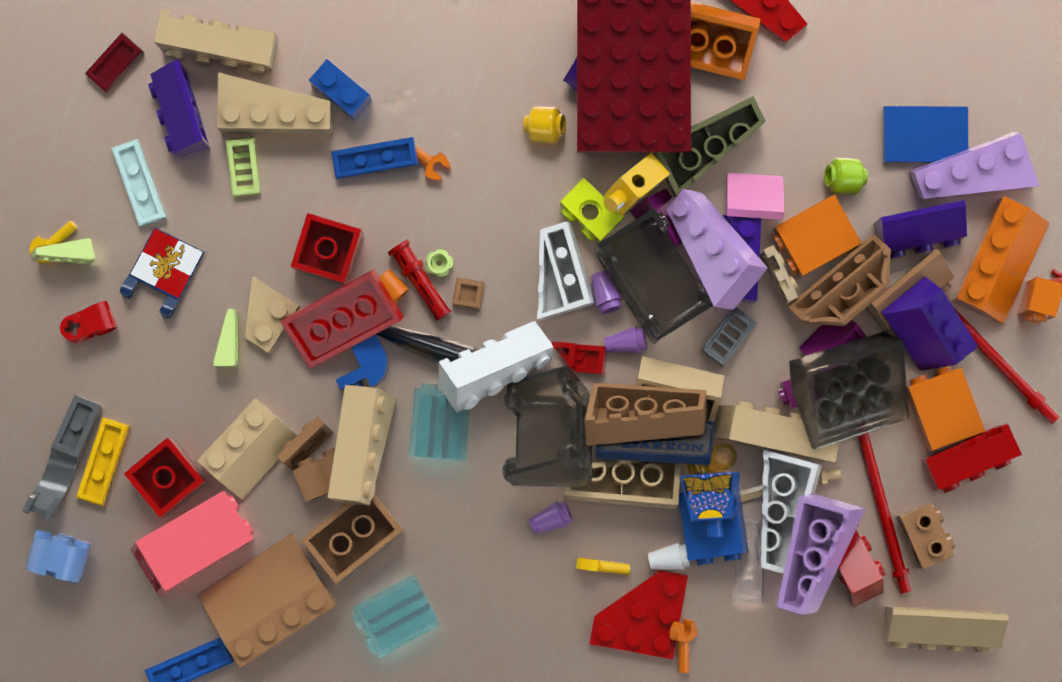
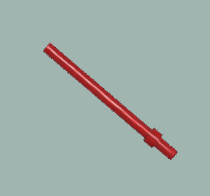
(1034, 398)

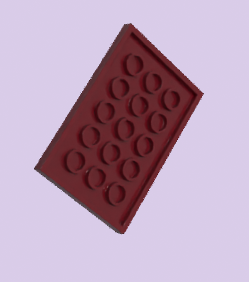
(633, 76)

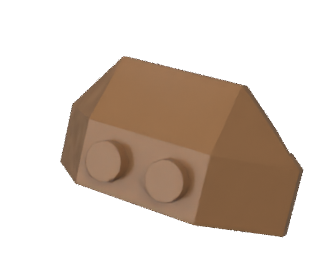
(847, 286)

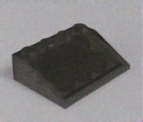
(851, 388)

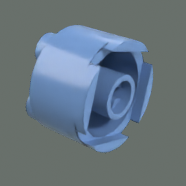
(58, 556)

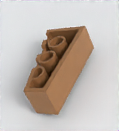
(643, 413)

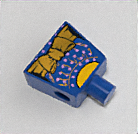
(712, 499)

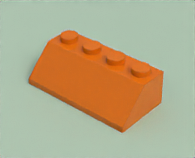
(723, 40)
(1001, 260)

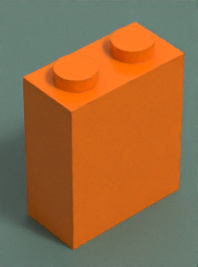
(816, 236)
(944, 408)

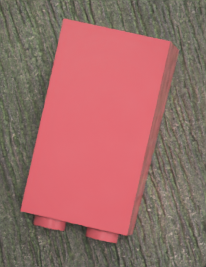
(192, 543)

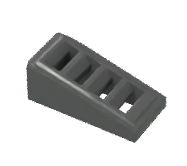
(716, 355)

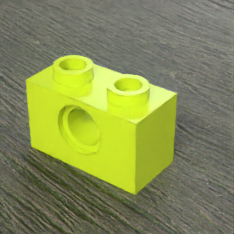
(586, 195)

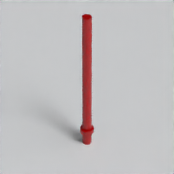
(900, 571)

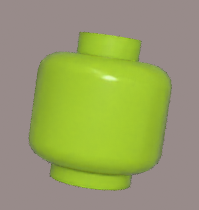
(845, 176)

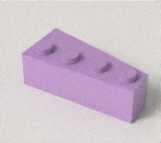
(983, 168)
(716, 250)

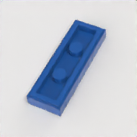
(375, 157)
(192, 663)

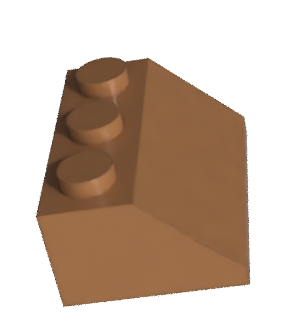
(931, 266)

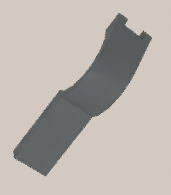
(63, 458)

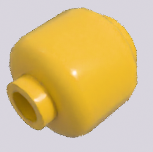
(544, 124)

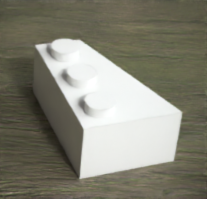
(562, 274)

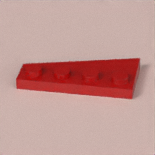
(775, 16)

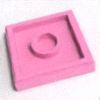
(754, 196)

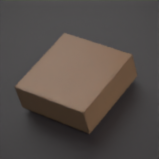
(468, 293)

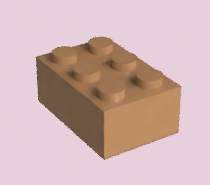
(352, 537)

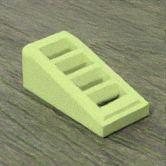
(239, 142)
(73, 252)
(228, 345)

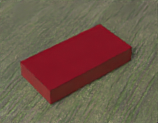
(114, 62)

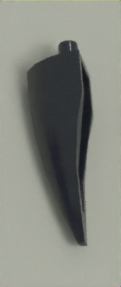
(424, 344)

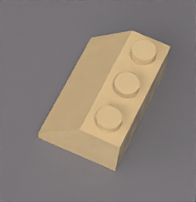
(671, 375)
(247, 448)

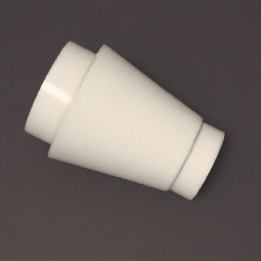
(669, 558)

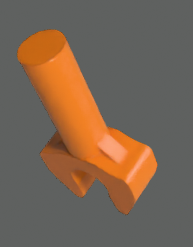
(430, 161)
(682, 634)

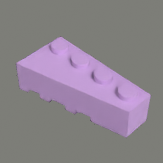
(815, 550)

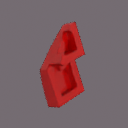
(583, 358)

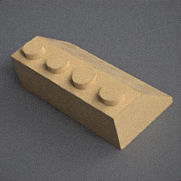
(944, 627)

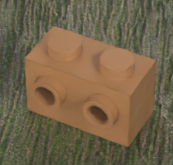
(926, 535)

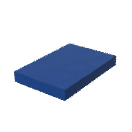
(923, 133)

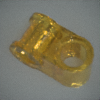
(714, 466)

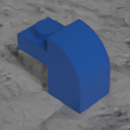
(373, 364)

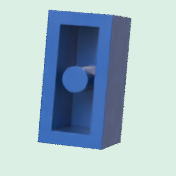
(340, 89)

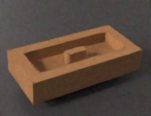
(305, 443)

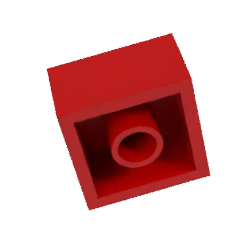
(327, 249)
(165, 477)

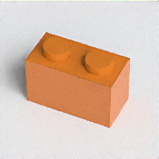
(1040, 300)

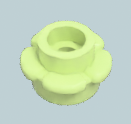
(439, 255)

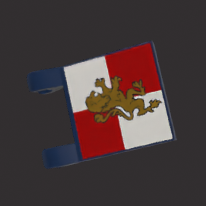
(164, 266)

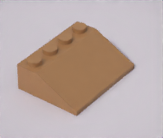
(267, 600)

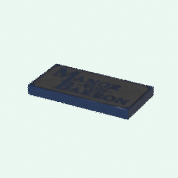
(681, 450)

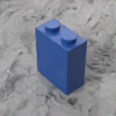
(704, 549)

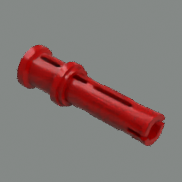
(412, 268)

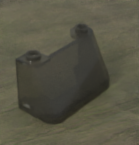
(652, 276)
(549, 430)

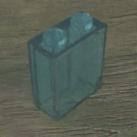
(437, 427)
(395, 616)

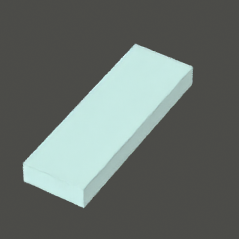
(139, 183)

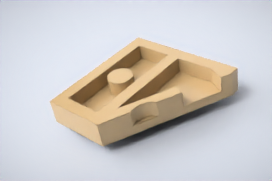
(776, 268)
(264, 315)

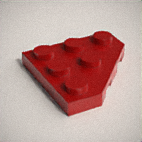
(643, 617)

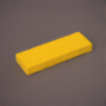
(103, 461)

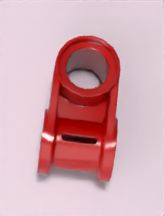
(94, 322)

